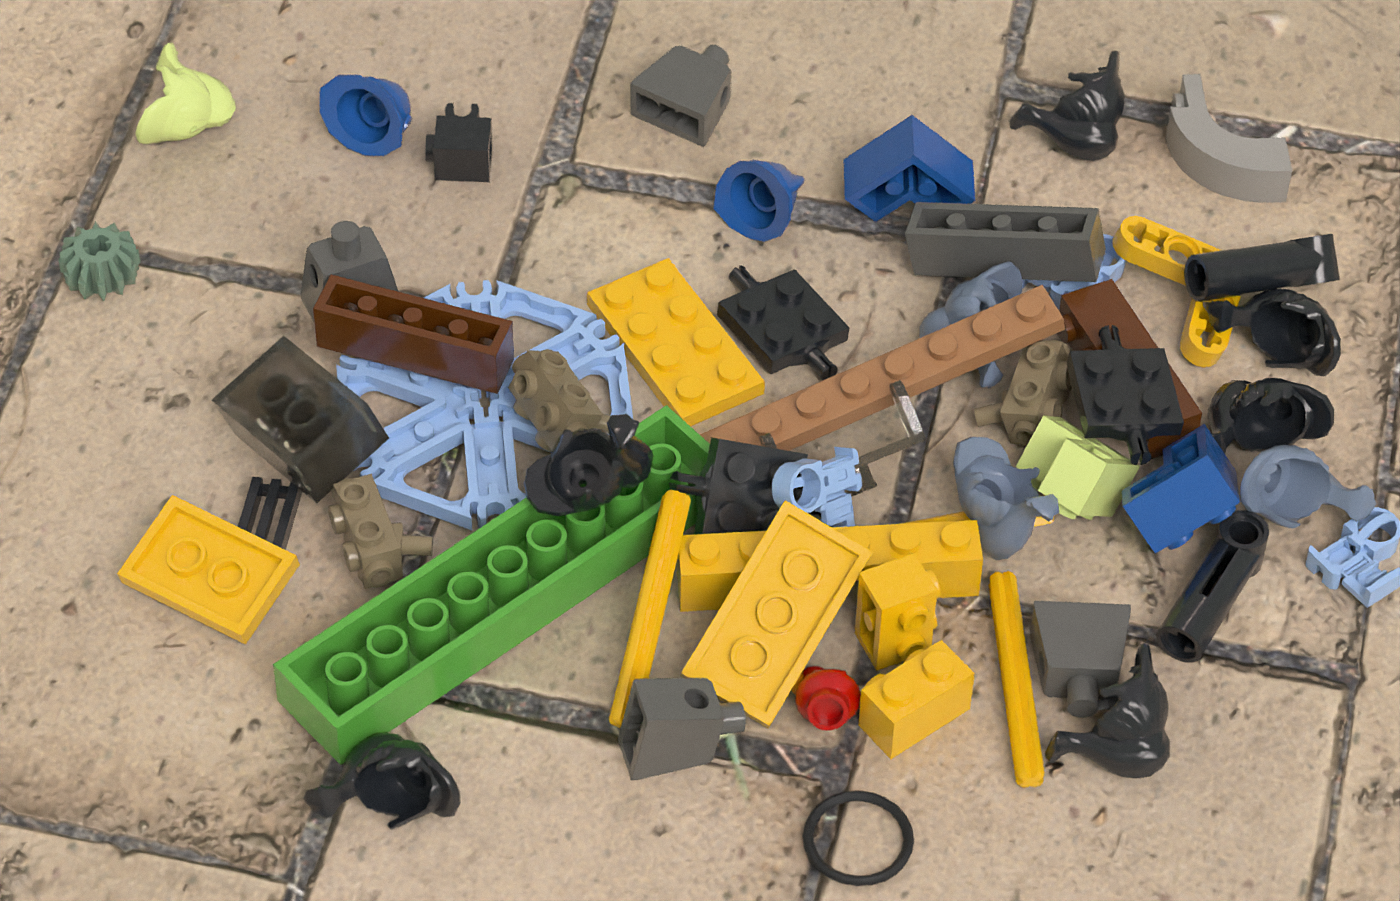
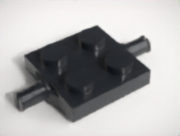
(783, 322)
(1125, 394)
(736, 487)

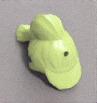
(190, 103)

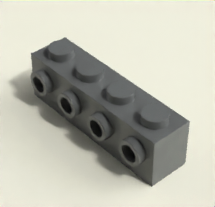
(1036, 239)

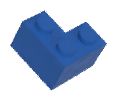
(907, 166)
(1184, 493)

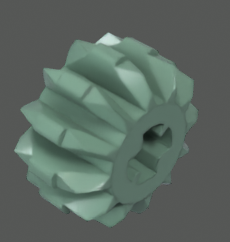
(99, 261)

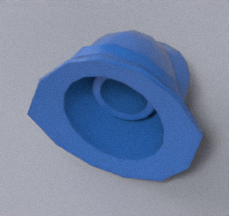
(365, 113)
(757, 198)

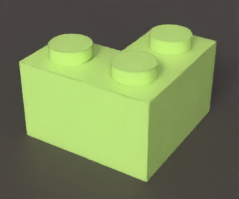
(1076, 469)

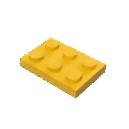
(208, 569)

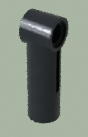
(1261, 268)
(1214, 586)

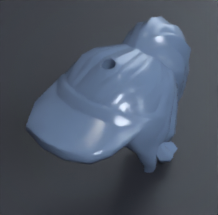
(973, 296)
(1293, 483)
(998, 496)

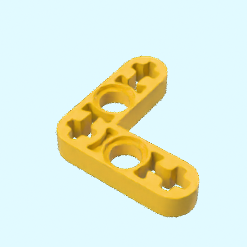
(1143, 255)

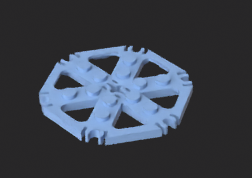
(449, 406)

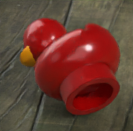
(826, 697)

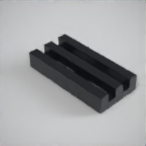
(272, 493)

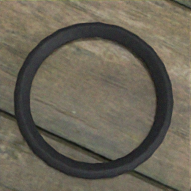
(855, 880)

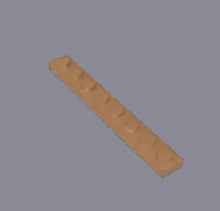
(917, 364)

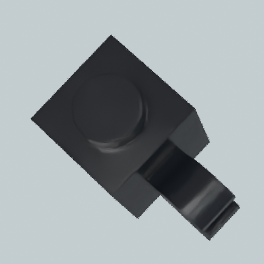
(461, 146)

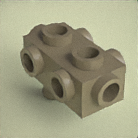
(1035, 390)
(552, 397)
(371, 541)

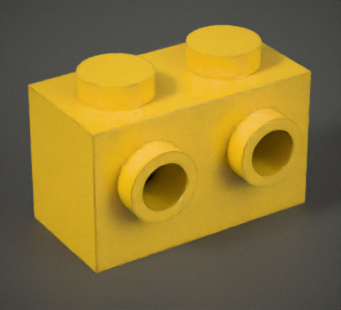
(896, 610)
(915, 698)

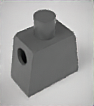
(684, 92)
(348, 254)
(1078, 650)
(674, 725)

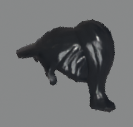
(1085, 119)
(1284, 327)
(1268, 414)
(591, 458)
(1131, 734)
(391, 779)

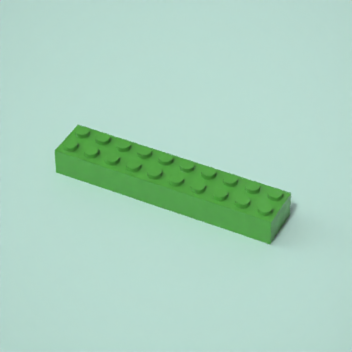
(476, 602)

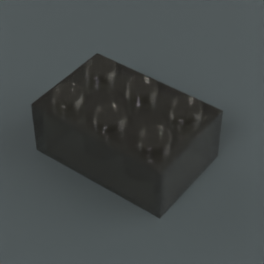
(300, 419)

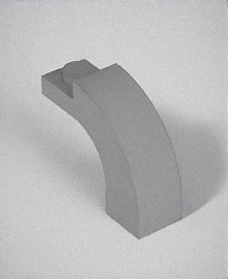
(1222, 160)

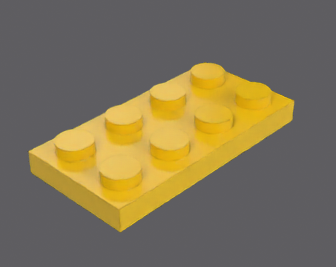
(676, 343)
(777, 612)

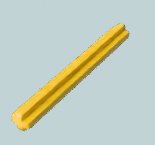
(651, 598)
(1016, 680)

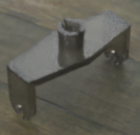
(911, 425)

